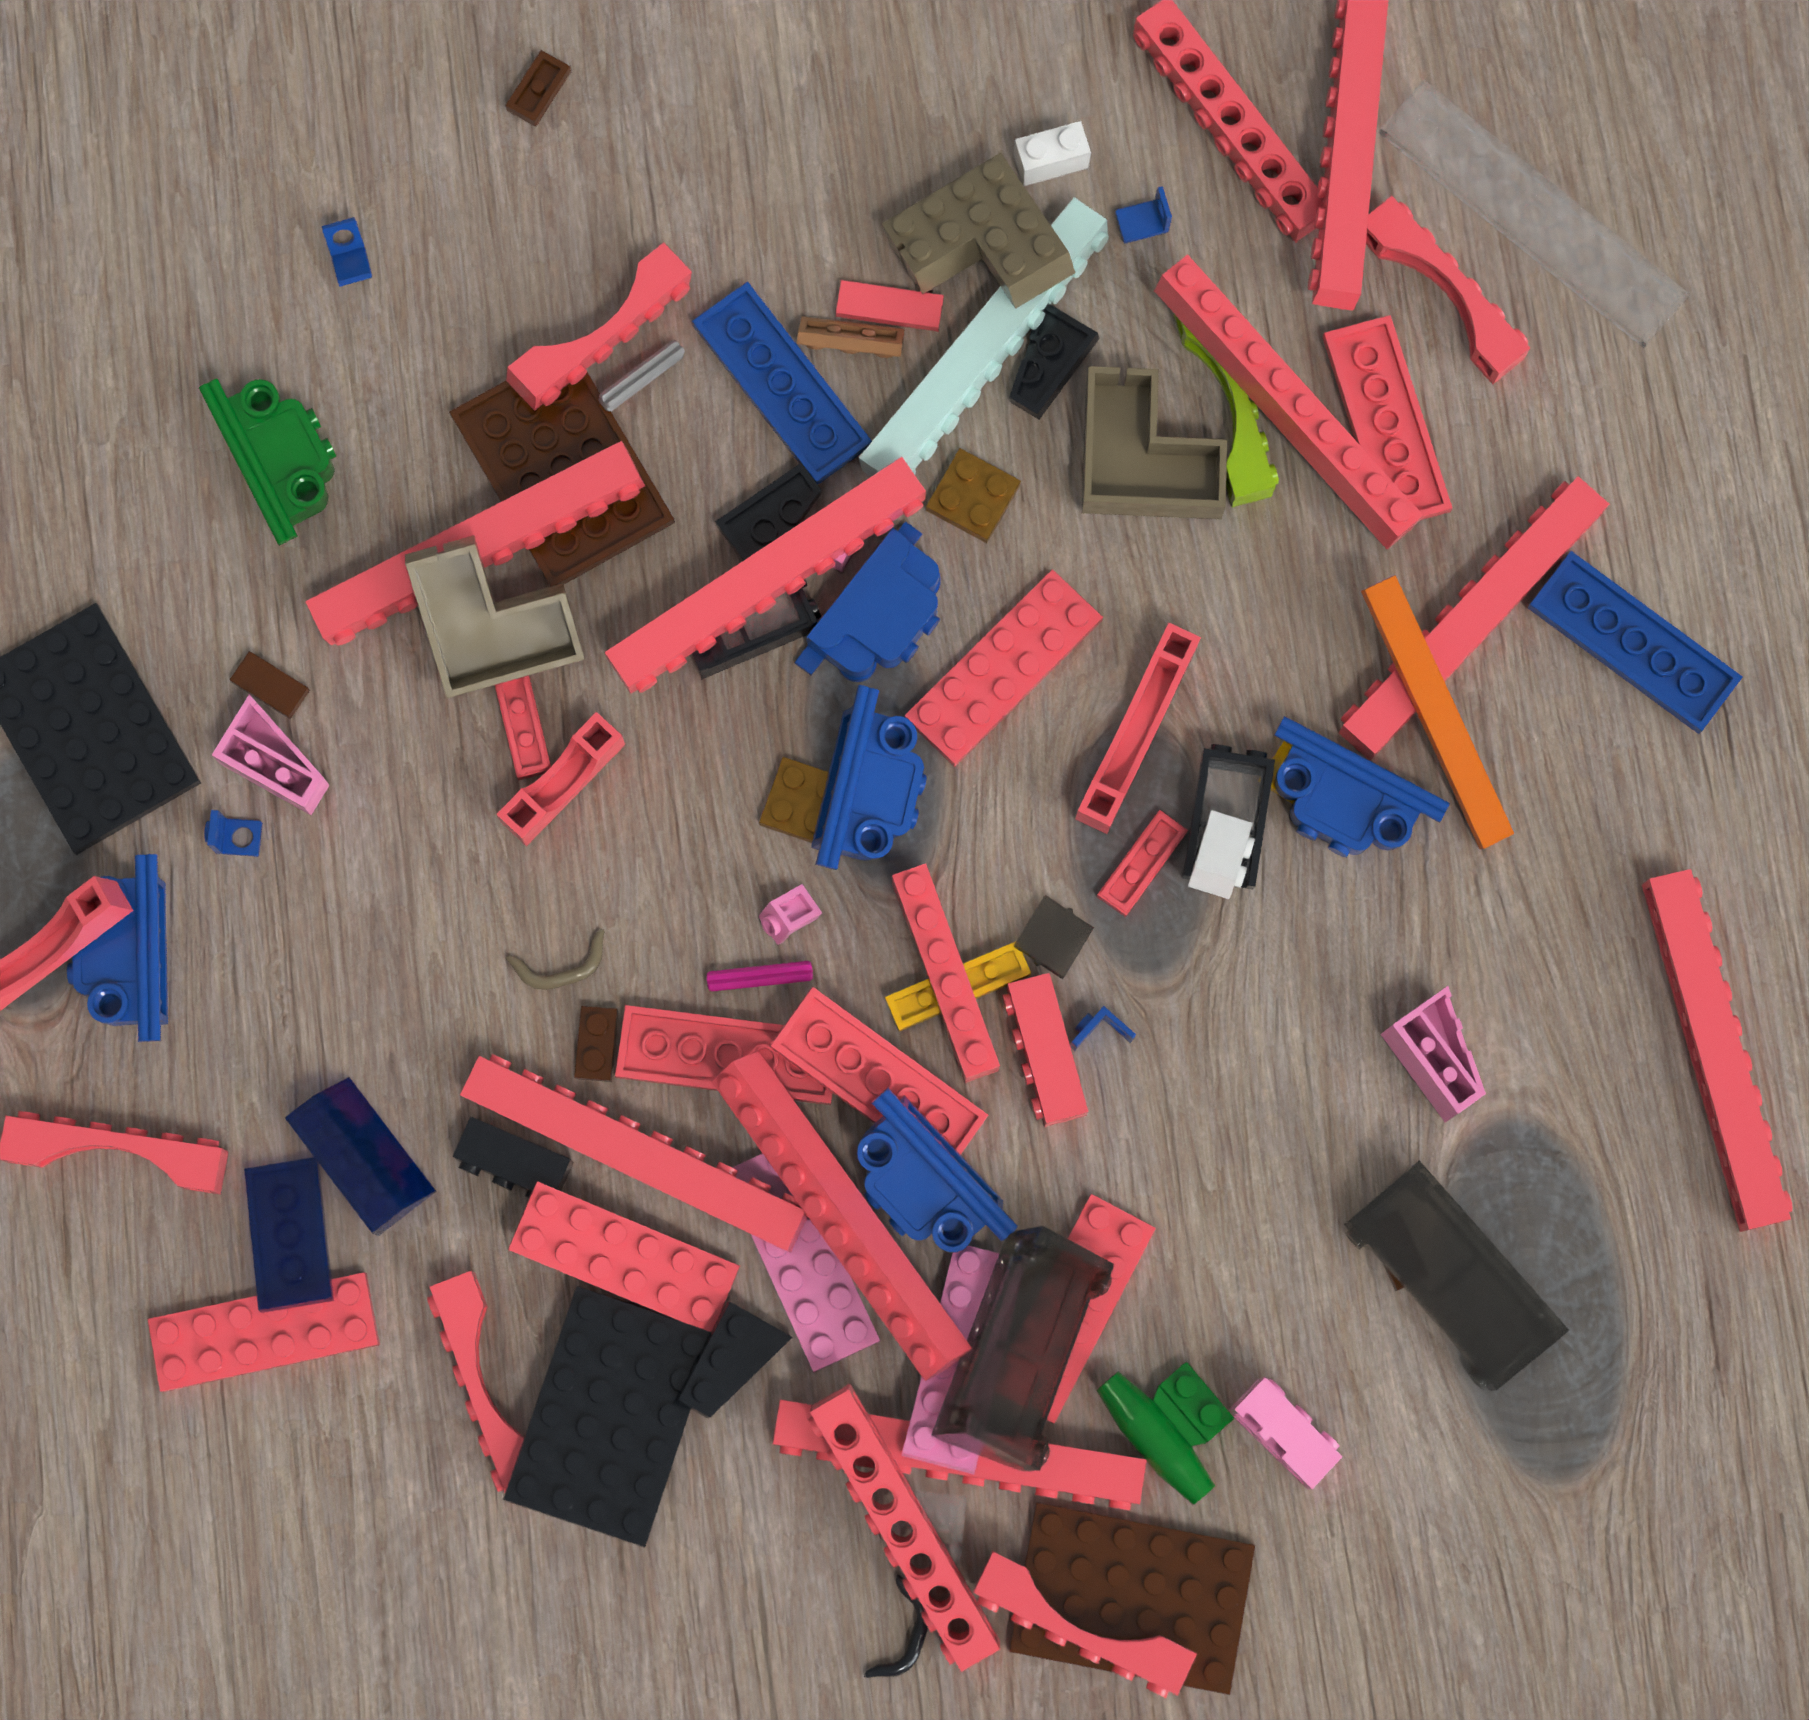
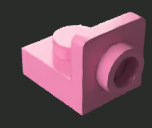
(789, 913)

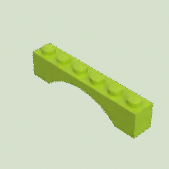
(1248, 470)

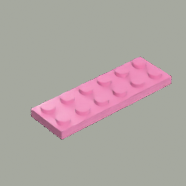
(812, 1285)
(961, 1299)

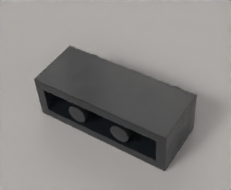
(509, 1158)

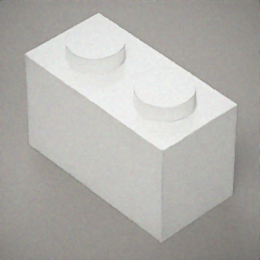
(1051, 153)
(1221, 854)

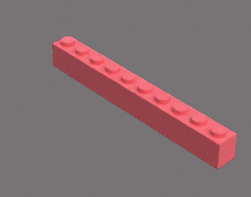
(1348, 154)
(1287, 402)
(499, 532)
(766, 575)
(1480, 610)
(1716, 1050)
(634, 1153)
(841, 1215)
(1067, 1469)

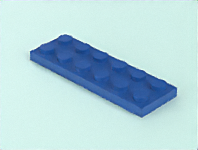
(782, 383)
(1635, 642)

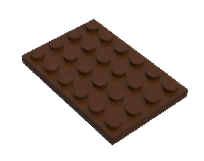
(528, 446)
(1135, 1585)

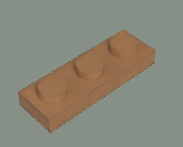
(850, 337)

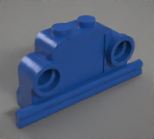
(878, 611)
(868, 784)
(1347, 796)
(127, 964)
(925, 1180)

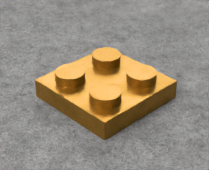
(973, 495)
(795, 800)

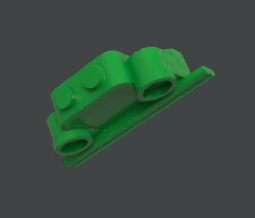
(275, 452)

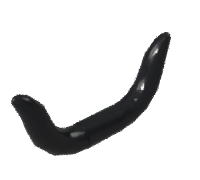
(914, 1645)

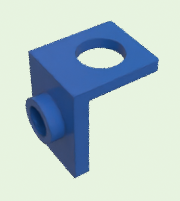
(1145, 219)
(348, 258)
(220, 833)
(1089, 1023)

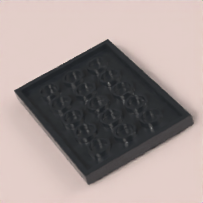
(89, 730)
(607, 1418)

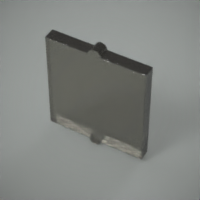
(1053, 937)

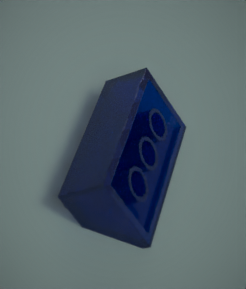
(360, 1155)

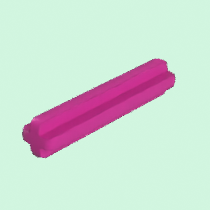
(759, 976)

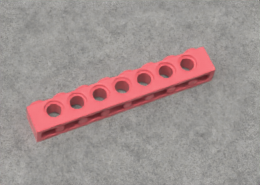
(1168, 21)
(963, 1648)

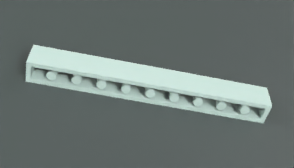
(978, 354)

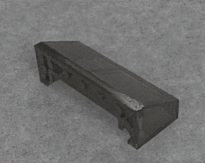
(1456, 1276)
(1021, 1347)

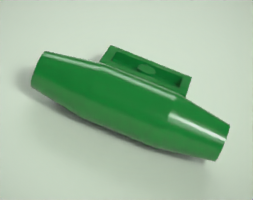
(1169, 1425)

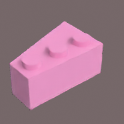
(269, 759)
(1436, 1055)
(1286, 1432)

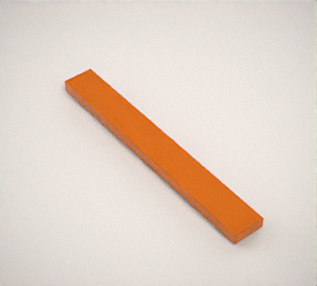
(1437, 712)

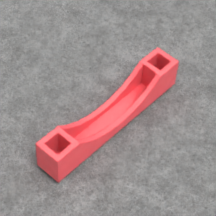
(1398, 238)
(548, 369)
(1138, 728)
(77, 923)
(946, 973)
(39, 1143)
(462, 1312)
(1152, 1658)

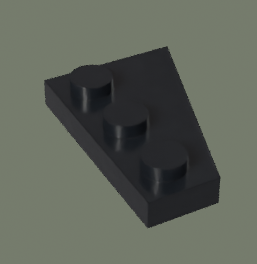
(1050, 361)
(770, 512)
(729, 1359)

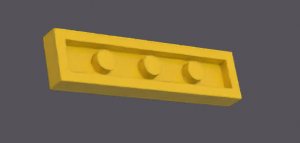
(984, 974)

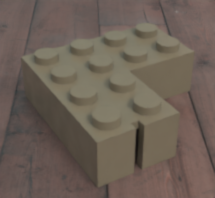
(979, 218)
(1132, 467)
(482, 639)

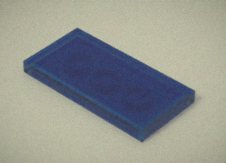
(288, 1235)

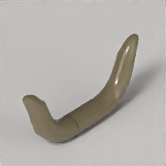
(562, 978)

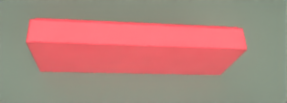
(889, 305)
(523, 727)
(1142, 863)

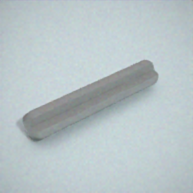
(641, 375)

